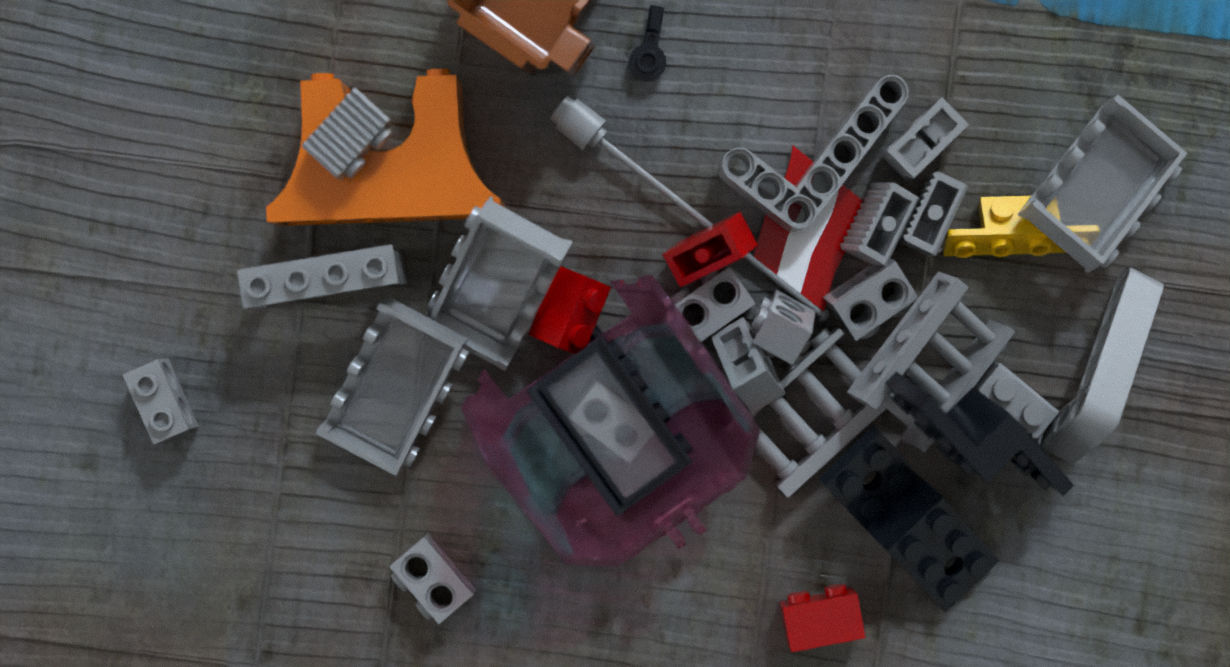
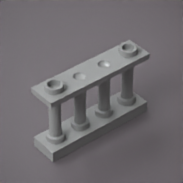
(909, 338)
(847, 423)

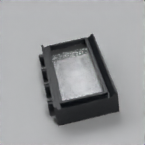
(611, 424)

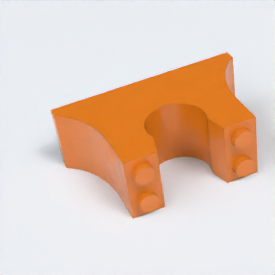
(417, 181)

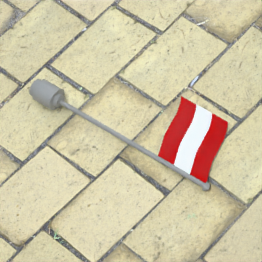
(797, 260)

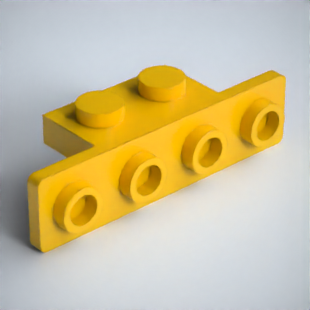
(1000, 232)

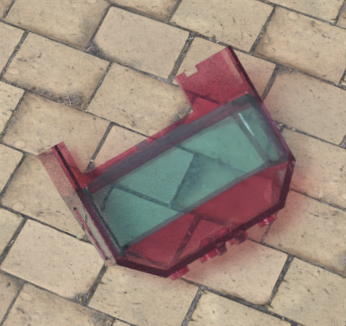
(552, 485)

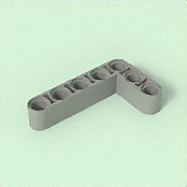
(824, 164)
(1109, 371)

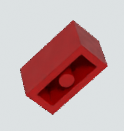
(710, 249)
(569, 311)
(822, 618)

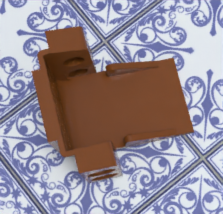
(529, 30)

